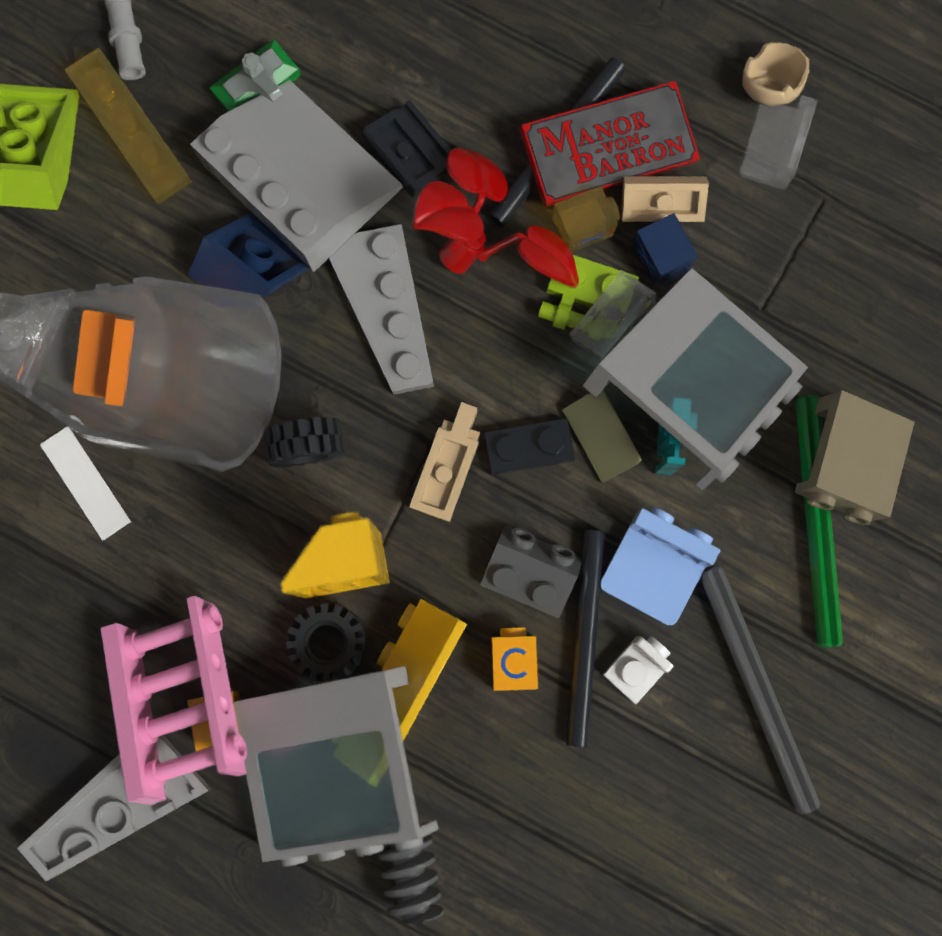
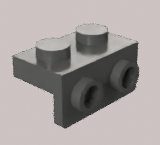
(532, 571)

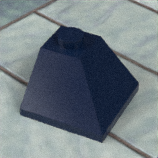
(245, 259)

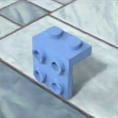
(658, 565)

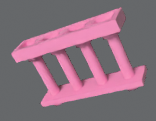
(132, 711)

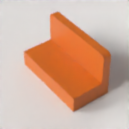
(104, 355)

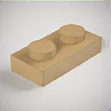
(660, 196)

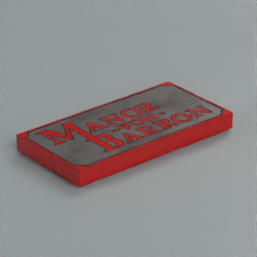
(609, 140)

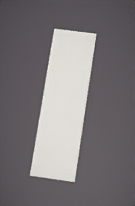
(85, 483)

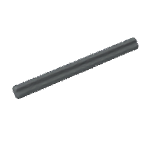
(760, 690)

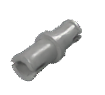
(125, 39)

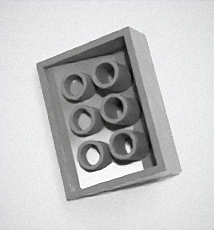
(296, 172)

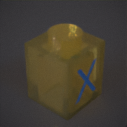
(586, 218)

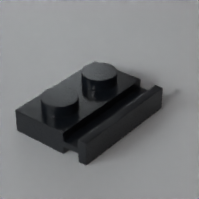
(408, 147)

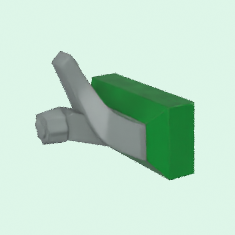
(256, 76)

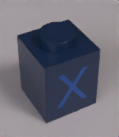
(665, 250)

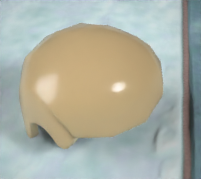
(776, 74)

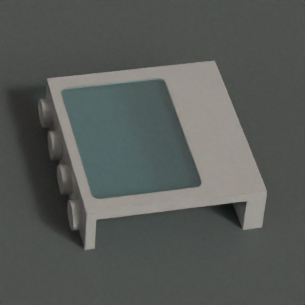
(703, 373)
(329, 770)

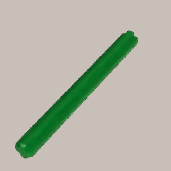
(819, 533)

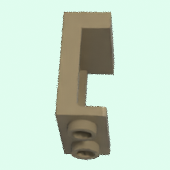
(857, 458)

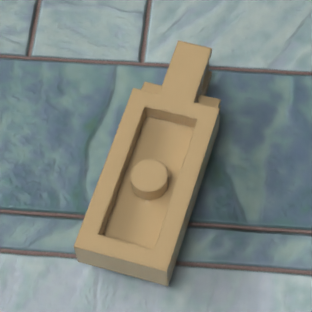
(447, 466)

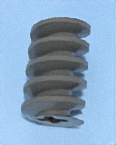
(412, 883)

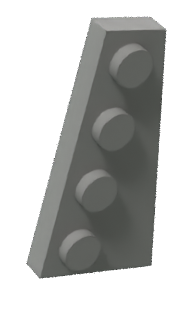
(382, 293)
(103, 816)

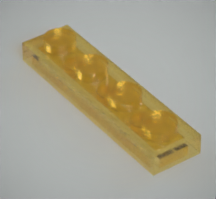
(128, 126)

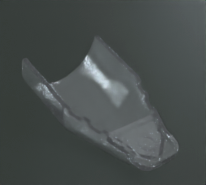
(196, 377)

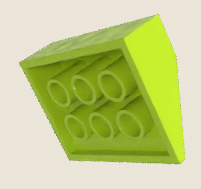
(35, 144)

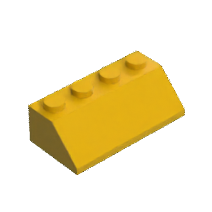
(339, 559)
(424, 650)

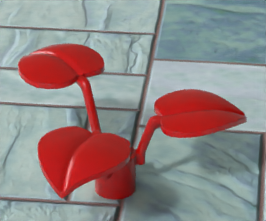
(447, 212)

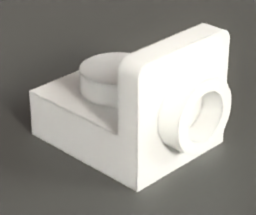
(638, 667)

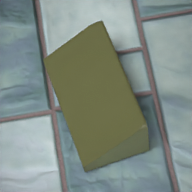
(602, 436)

